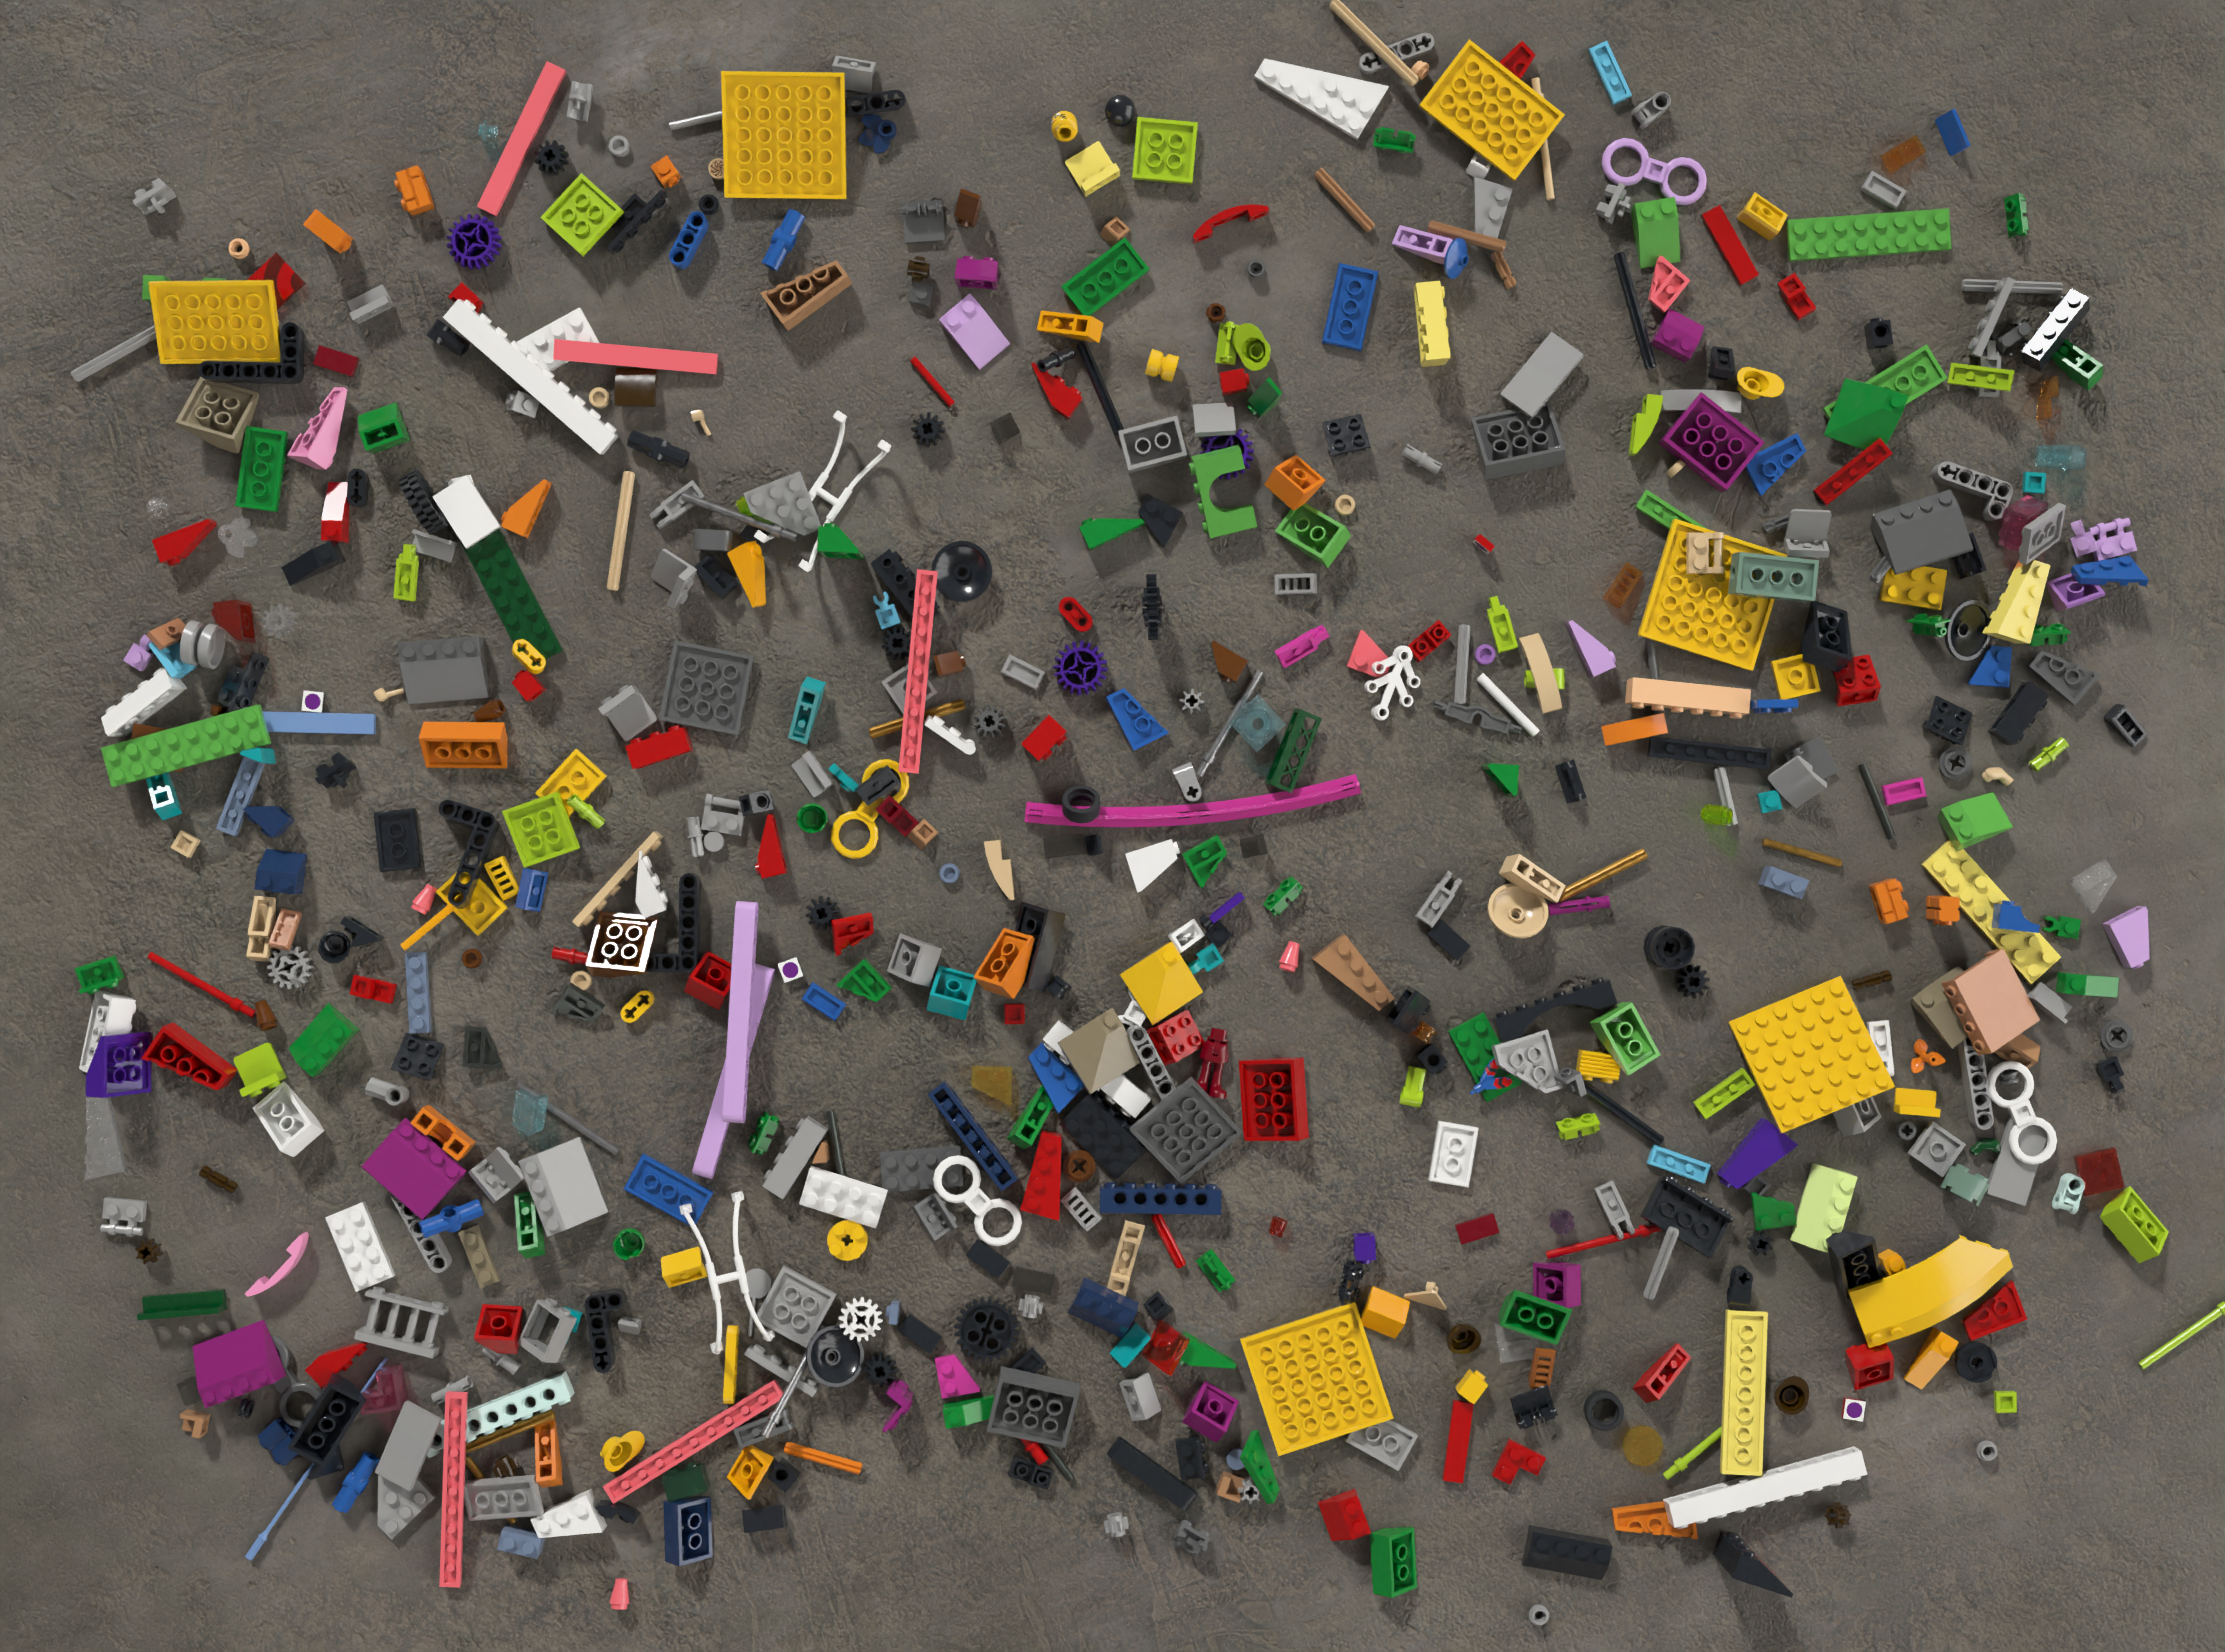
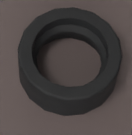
(1078, 793)
(1611, 1424)

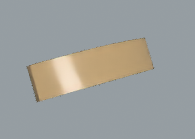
(1541, 672)
(1125, 1257)

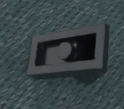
(1721, 363)
(364, 934)

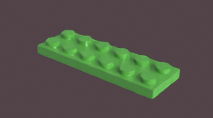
(1908, 376)

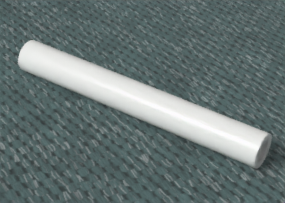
(1507, 704)

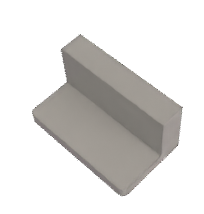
(857, 73)
(370, 304)
(434, 546)
(812, 774)
(2049, 1002)
(1140, 1397)

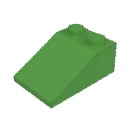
(1656, 231)
(1314, 534)
(1973, 820)
(1625, 1037)

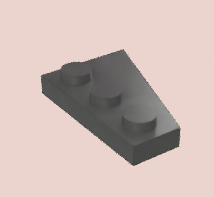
(2062, 676)

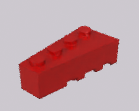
(187, 1056)

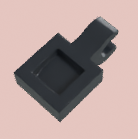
(1217, 932)
(2110, 1072)

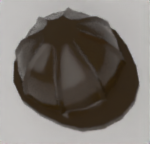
(1463, 1339)
(1792, 1395)

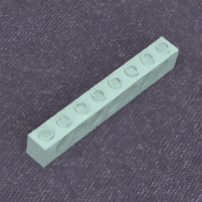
(559, 1384)

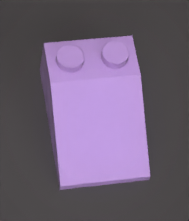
(974, 331)

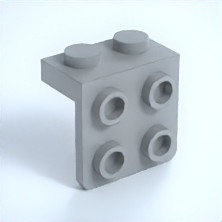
(1807, 533)
(673, 575)
(628, 712)
(496, 1174)

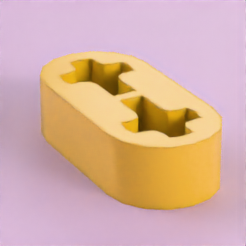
(531, 653)
(640, 1009)

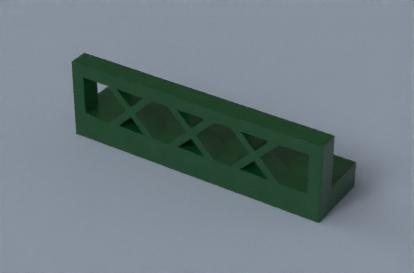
(1286, 746)
(183, 1304)

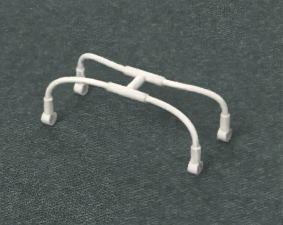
(817, 490)
(714, 1280)

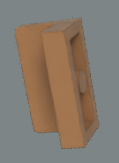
(2020, 1050)

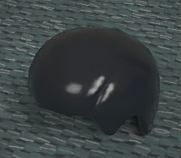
(1120, 110)
(334, 947)

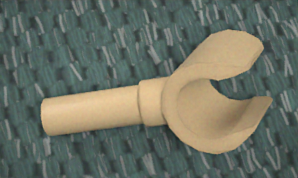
(698, 415)
(381, 695)

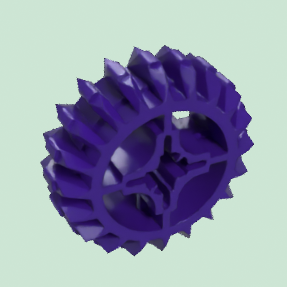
(472, 248)
(1209, 447)
(1063, 672)

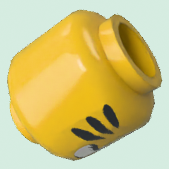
(1064, 126)

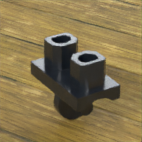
(335, 774)

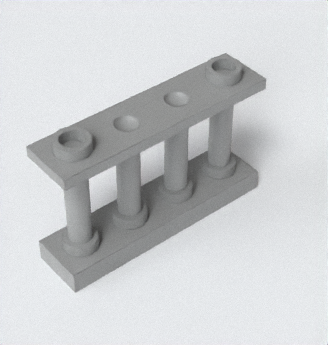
(407, 1342)

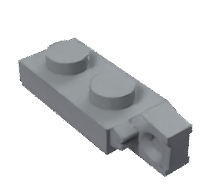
(1993, 360)

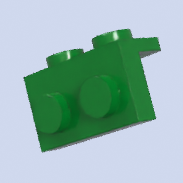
(99, 974)

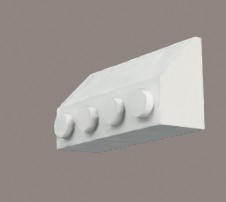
(142, 703)
(109, 1016)

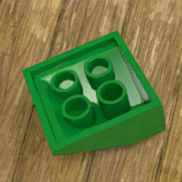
(1864, 414)

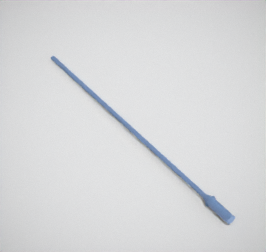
(263, 1536)

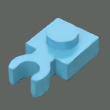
(887, 614)

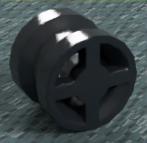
(1059, 987)

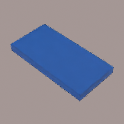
(1350, 307)
(667, 1189)

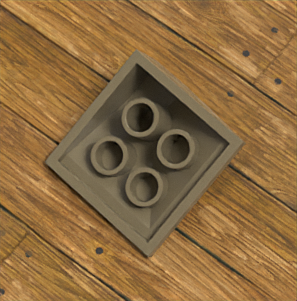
(219, 414)
(1938, 1011)
(1100, 1051)

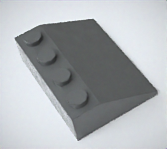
(1515, 443)
(1921, 532)
(444, 669)
(1033, 1407)

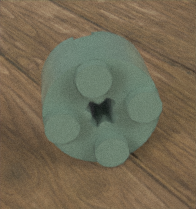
(1965, 1185)

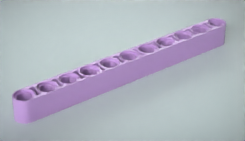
(740, 1012)
(715, 1128)

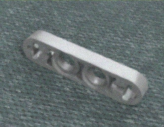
(1395, 48)

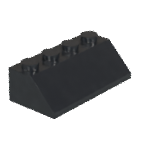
(1046, 928)
(1853, 1260)
(327, 1420)
(1567, 1552)

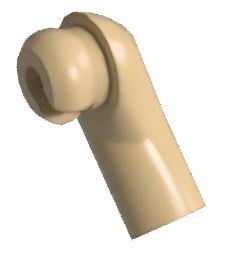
(1997, 773)

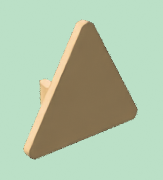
(1429, 1297)

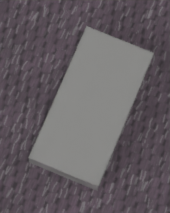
(1883, 190)
(1023, 672)

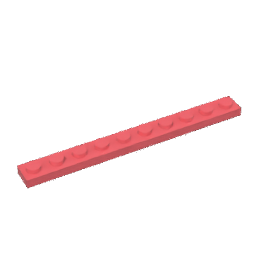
(918, 671)
(693, 1441)
(453, 1489)

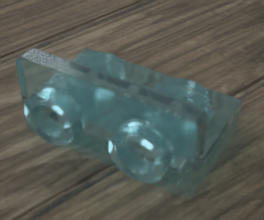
(529, 1112)

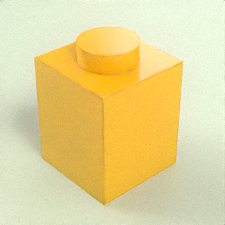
(1472, 1385)

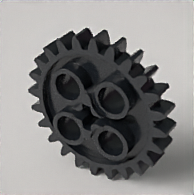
(1151, 599)
(1003, 1335)

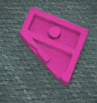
(954, 1377)

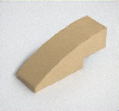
(1000, 868)
(261, 928)

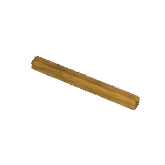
(897, 724)
(1603, 874)
(511, 1430)

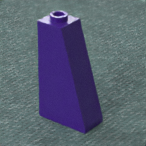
(1755, 1153)

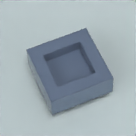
(892, 1312)

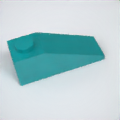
(806, 709)
(163, 796)

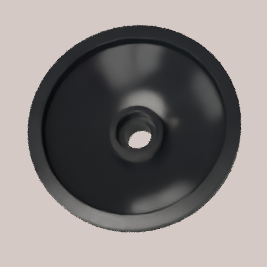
(964, 556)
(1964, 631)
(846, 1354)

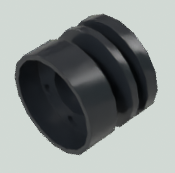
(1678, 952)

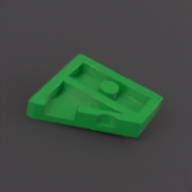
(1205, 858)
(865, 981)
(1771, 1213)

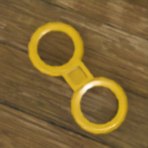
(868, 813)

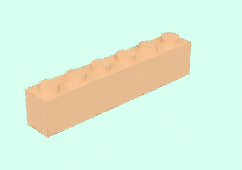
(1687, 696)

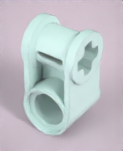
(2069, 1195)

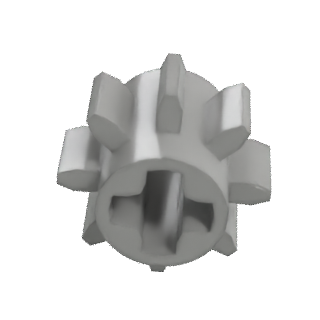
(1196, 697)
(1030, 1306)
(1246, 1486)
(1116, 1524)

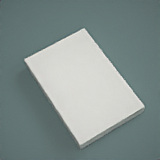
(466, 511)
(1453, 1154)

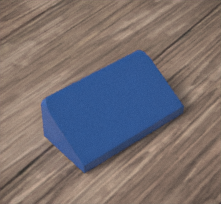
(1952, 132)
(531, 889)

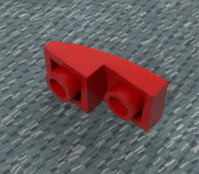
(1429, 640)

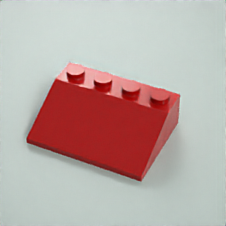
(1273, 1099)

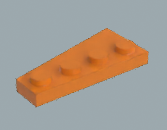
(1649, 1519)

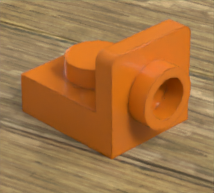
(666, 172)

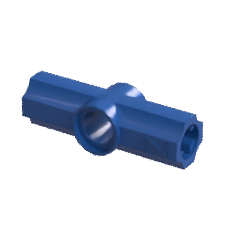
(783, 240)
(451, 1218)
(355, 1482)

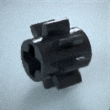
(1765, 1245)

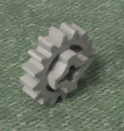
(294, 973)

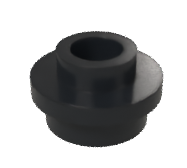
(704, 200)

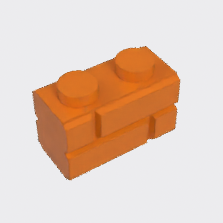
(414, 191)
(1889, 901)
(1943, 909)

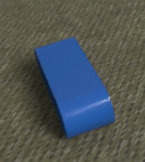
(689, 230)

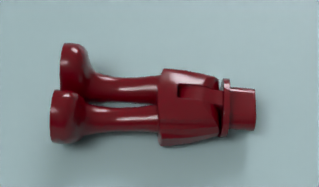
(1214, 1051)

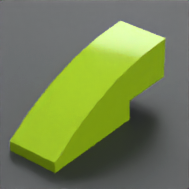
(1644, 422)

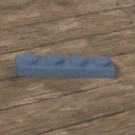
(240, 796)
(418, 992)

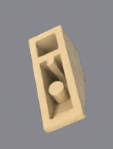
(1531, 877)

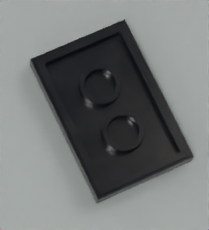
(397, 840)

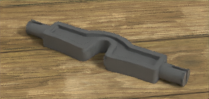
(1467, 714)

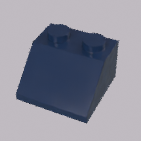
(281, 872)

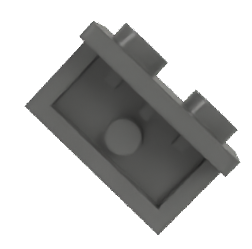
(934, 1216)

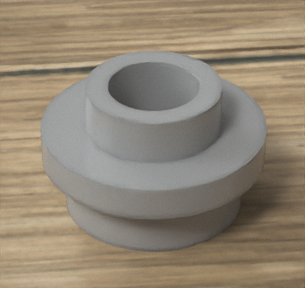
(1992, 1453)
(1538, 1620)

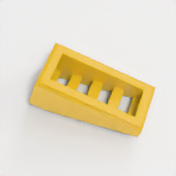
(509, 875)

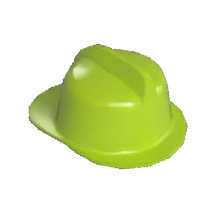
(1251, 346)

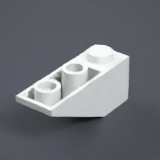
(648, 893)

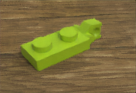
(406, 574)
(1501, 626)

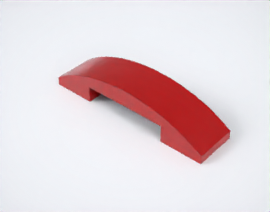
(1252, 211)

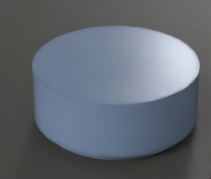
(949, 873)
(1233, 1459)

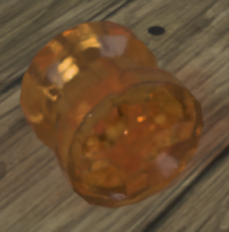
(1424, 1032)

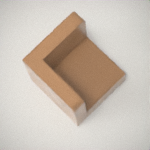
(195, 1422)
(1228, 1486)

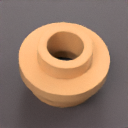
(1420, 69)
(234, 244)

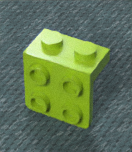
(259, 1070)

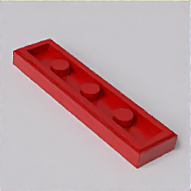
(1729, 245)
(1853, 471)
(1457, 1441)

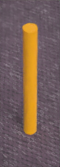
(430, 924)

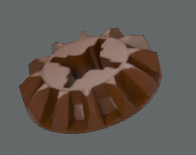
(1069, 1165)

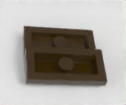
(635, 387)

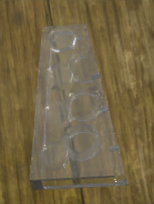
(102, 1139)

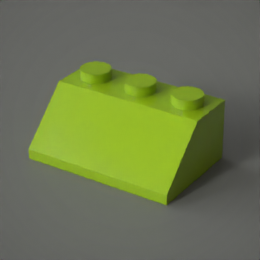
(2134, 1225)

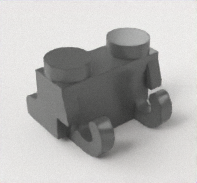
(2021, 329)
(1190, 1539)

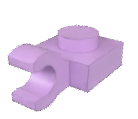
(2083, 542)
(139, 654)

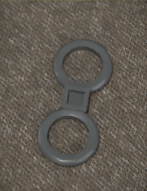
(289, 1384)

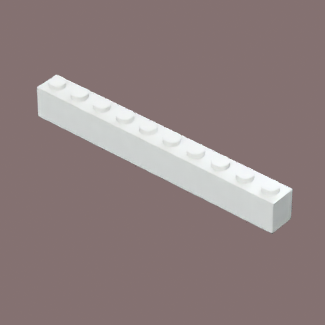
(530, 376)
(1771, 1486)

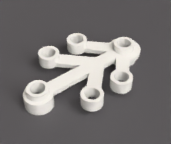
(1393, 680)

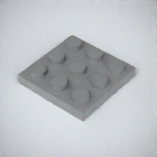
(795, 1306)

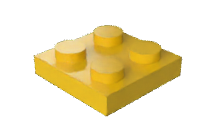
(1794, 677)

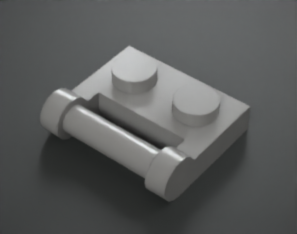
(722, 821)

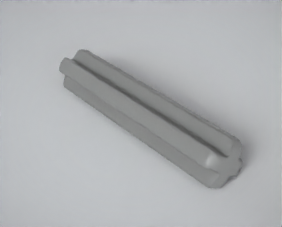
(1724, 791)

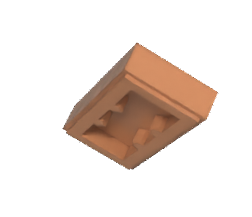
(167, 634)
(285, 929)

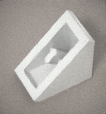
(1186, 935)

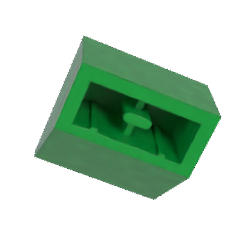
(382, 428)

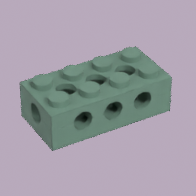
(1803, 570)

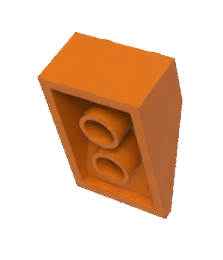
(1006, 964)

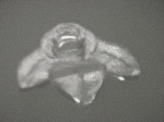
(240, 538)

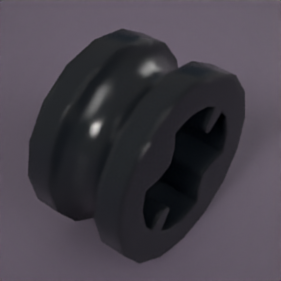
(246, 1408)

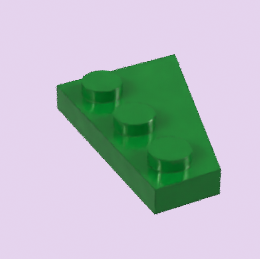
(1259, 1467)

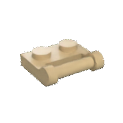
(1698, 553)

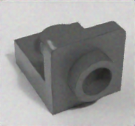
(1572, 1080)

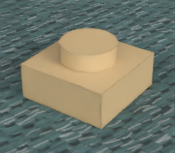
(185, 843)

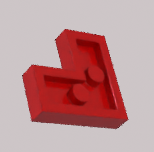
(1516, 1456)

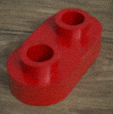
(1075, 614)

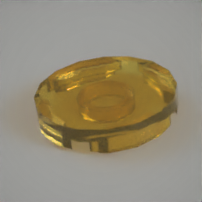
(1642, 1445)

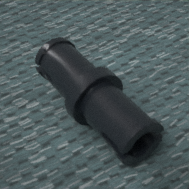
(1056, 359)

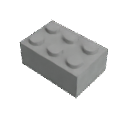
(1152, 444)

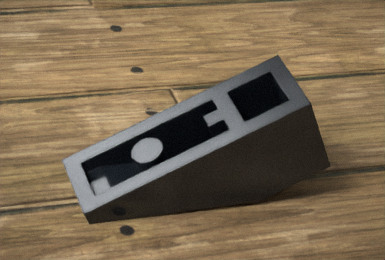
(313, 562)

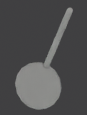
(759, 1285)

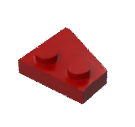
(851, 930)

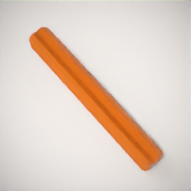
(823, 1458)

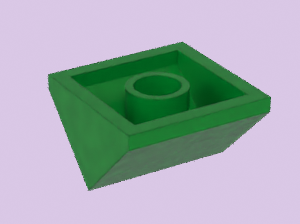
(1504, 776)

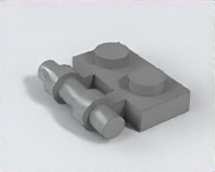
(123, 1209)

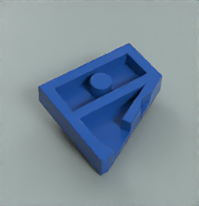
(1994, 668)

